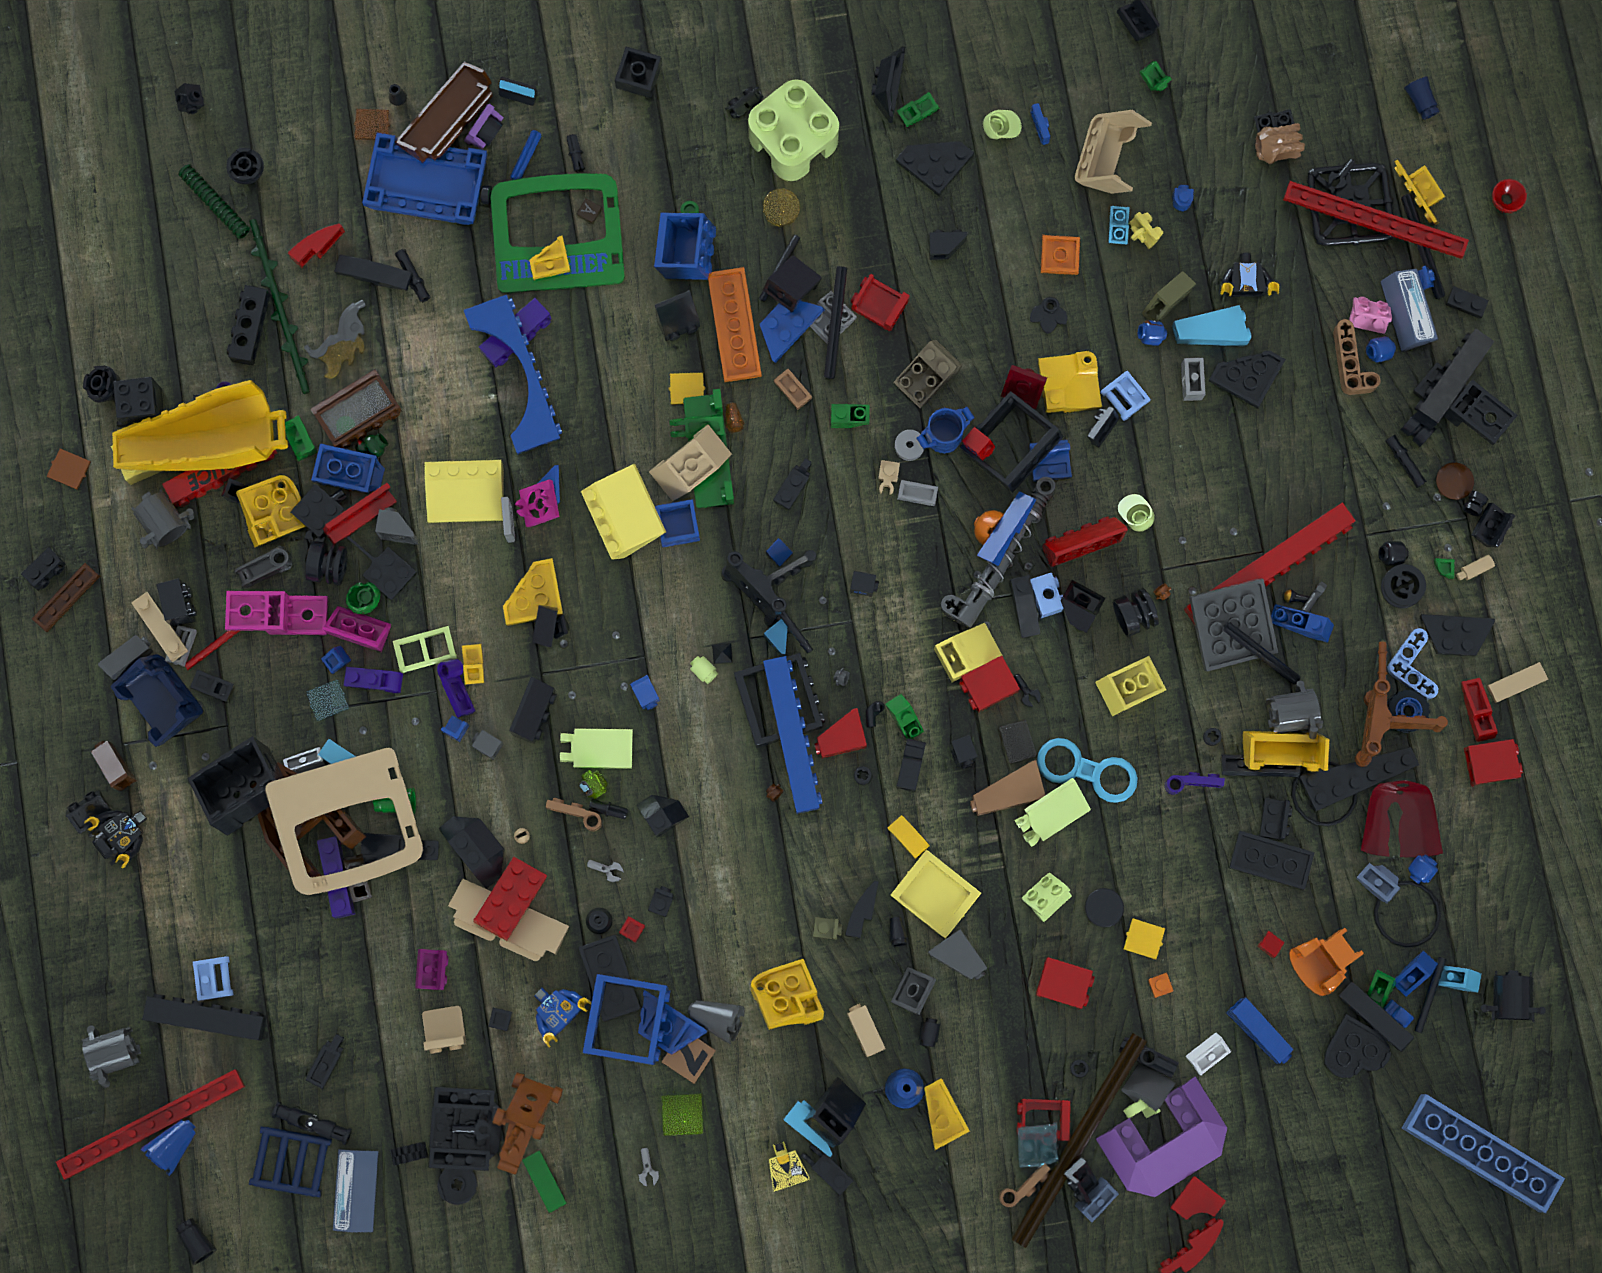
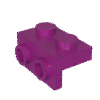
(431, 969)

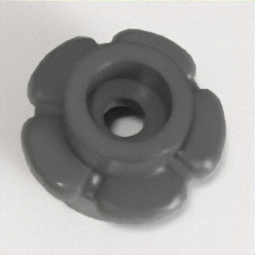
(841, 677)

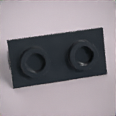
(738, 106)

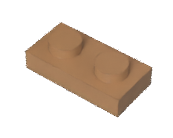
(792, 389)

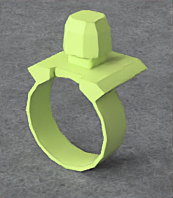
(1140, 1106)

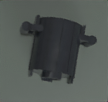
(1513, 997)

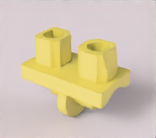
(1143, 231)

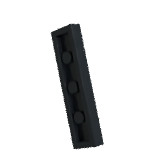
(1236, 766)

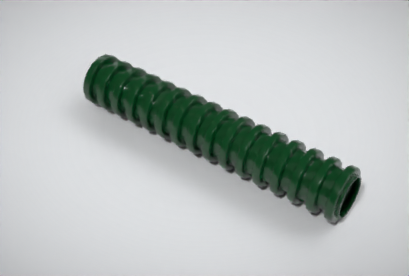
(213, 200)

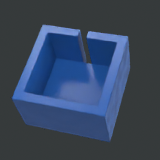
(679, 523)

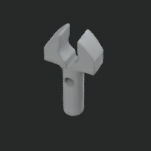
(606, 869)
(647, 1168)

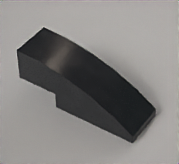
(862, 911)

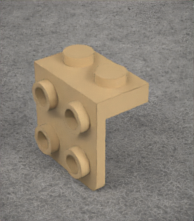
(443, 1029)

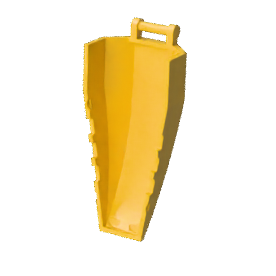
(213, 432)

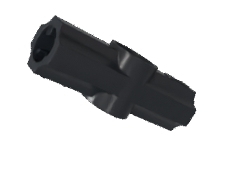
(1160, 1063)

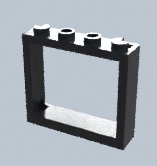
(1033, 458)
(812, 698)

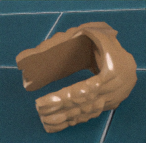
(1279, 143)

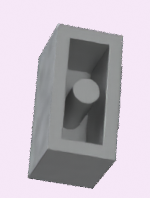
(1193, 379)

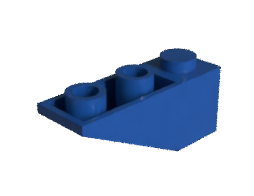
(1302, 622)

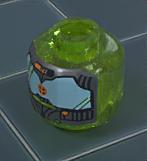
(593, 784)

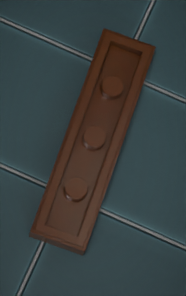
(65, 597)

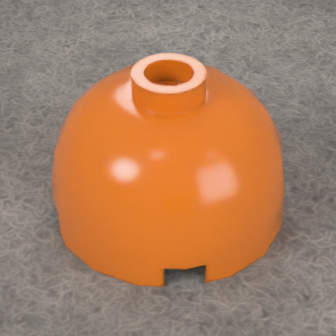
(986, 524)

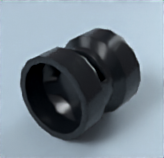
(1475, 503)

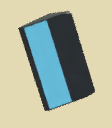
(517, 91)

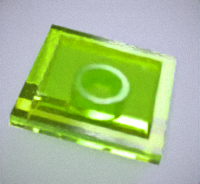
(682, 1114)

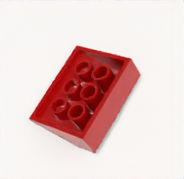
(1084, 541)

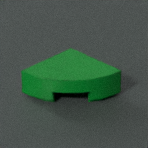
(1445, 567)

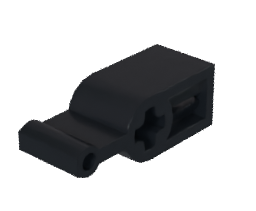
(911, 765)

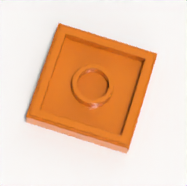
(1060, 254)

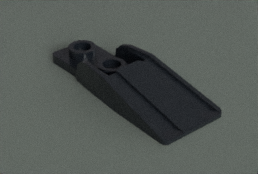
(383, 845)

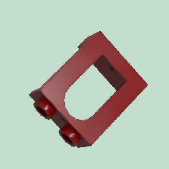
(1062, 1105)

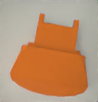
(1322, 962)

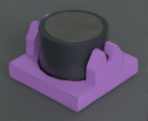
(485, 128)

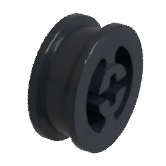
(1396, 574)

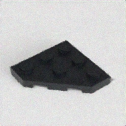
(935, 163)
(1248, 376)

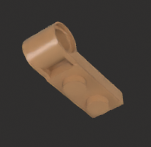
(574, 810)
(1027, 1188)

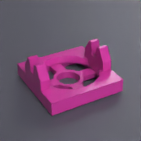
(549, 501)

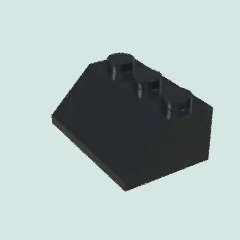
(533, 711)

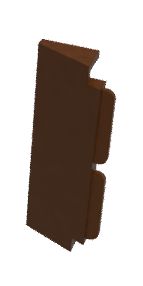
(447, 113)

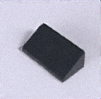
(545, 625)

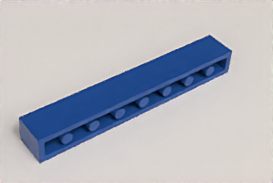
(791, 734)

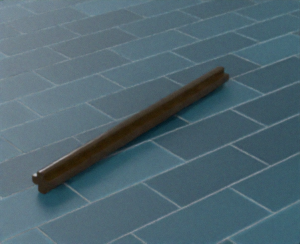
(1079, 1140)

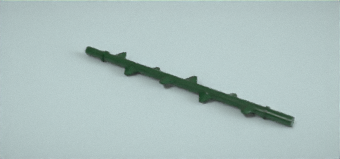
(279, 314)

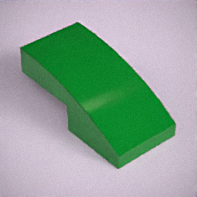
(918, 110)

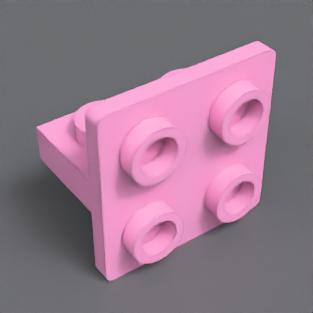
(1370, 315)

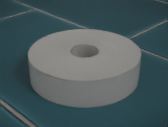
(903, 451)

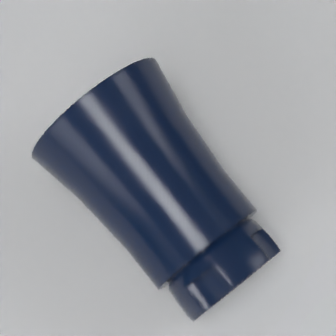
(1422, 97)

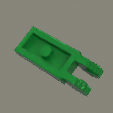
(695, 424)

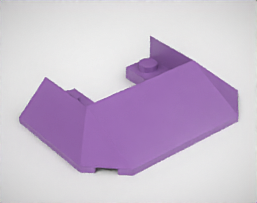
(1177, 1158)

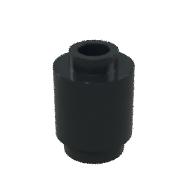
(929, 1032)

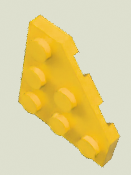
(535, 589)

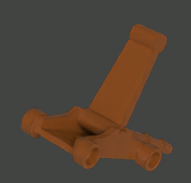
(1380, 718)
(523, 1119)

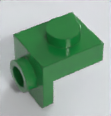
(1155, 77)

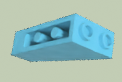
(1218, 327)

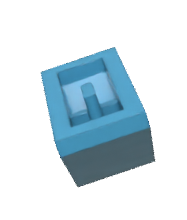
(777, 637)

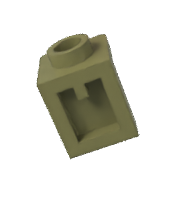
(827, 928)

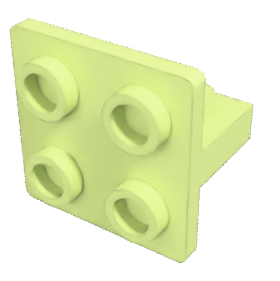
(1047, 896)

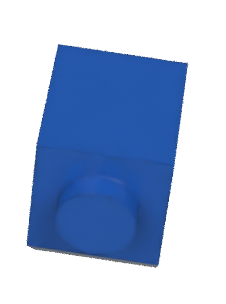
(645, 693)
(1415, 973)

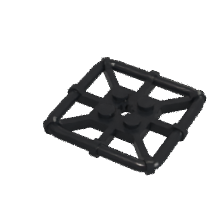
(1354, 193)

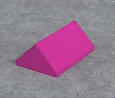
(357, 628)

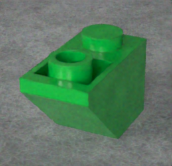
(849, 415)
(904, 717)

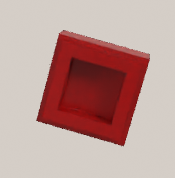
(632, 929)

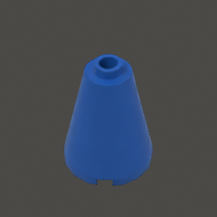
(895, 1091)
(170, 1145)

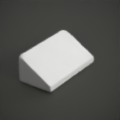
(1208, 1053)

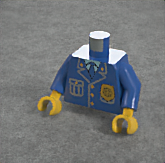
(557, 1011)

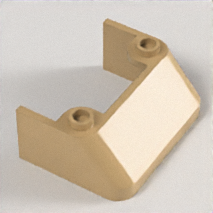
(1103, 147)

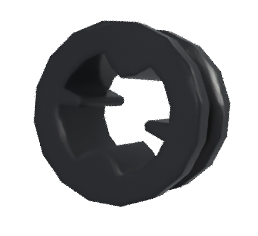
(1207, 740)
(861, 781)
(1077, 1062)

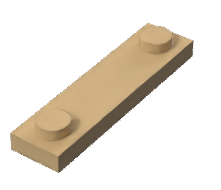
(159, 627)

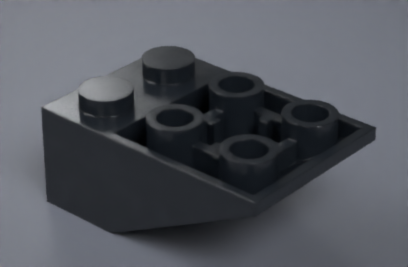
(835, 1113)

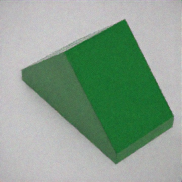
(1381, 988)

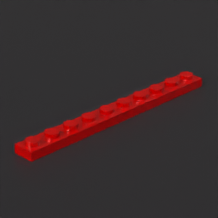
(1376, 220)
(150, 1124)

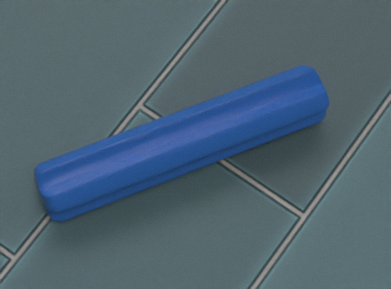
(526, 155)

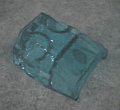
(1037, 1145)

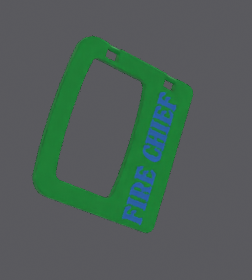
(588, 261)

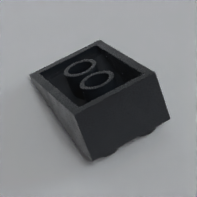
(677, 316)

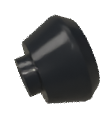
(604, 917)

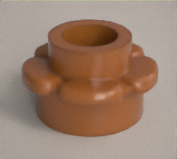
(1162, 592)

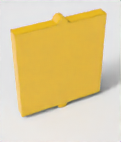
(685, 385)
(1144, 939)

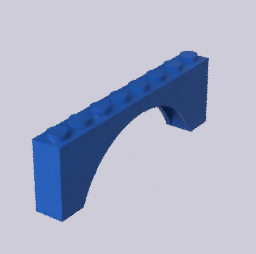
(498, 320)

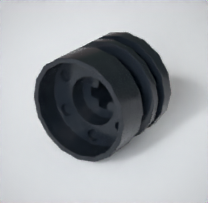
(321, 563)
(1133, 613)

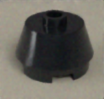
(245, 166)
(100, 383)

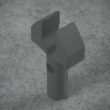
(1314, 597)

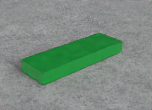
(544, 1181)

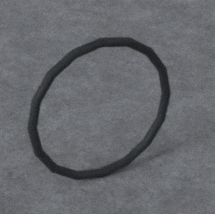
(1308, 818)
(1431, 933)

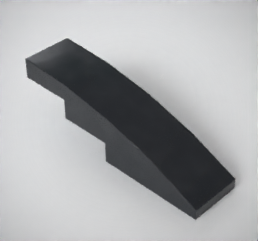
(373, 272)

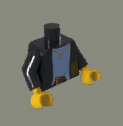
(1247, 279)

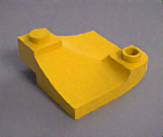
(1070, 382)
(269, 509)
(787, 995)

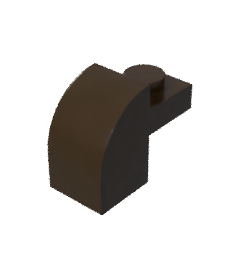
(361, 890)

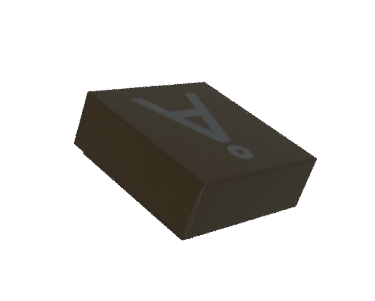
(589, 211)

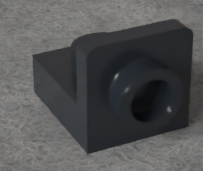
(661, 901)

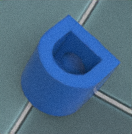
(1182, 197)

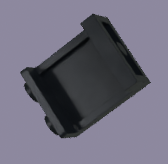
(791, 283)

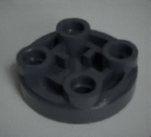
(1104, 907)

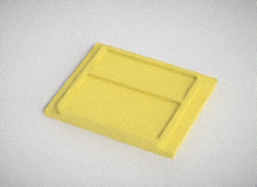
(935, 894)

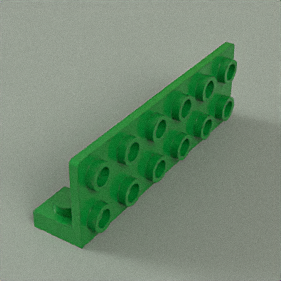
(716, 488)

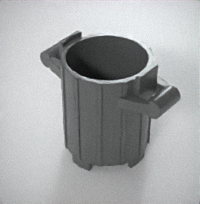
(161, 520)
(1295, 711)
(109, 1053)

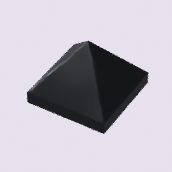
(561, 627)
(722, 653)

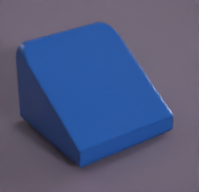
(779, 552)
(336, 659)

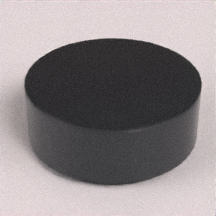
(486, 194)

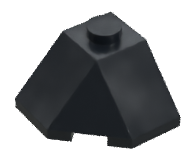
(662, 813)

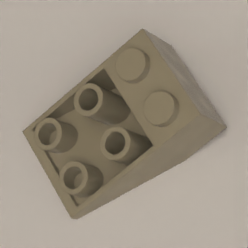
(927, 373)

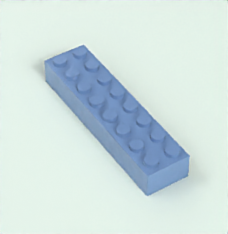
(1483, 1153)

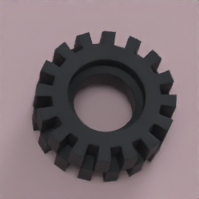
(409, 1153)

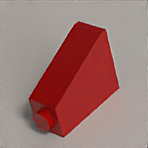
(842, 737)

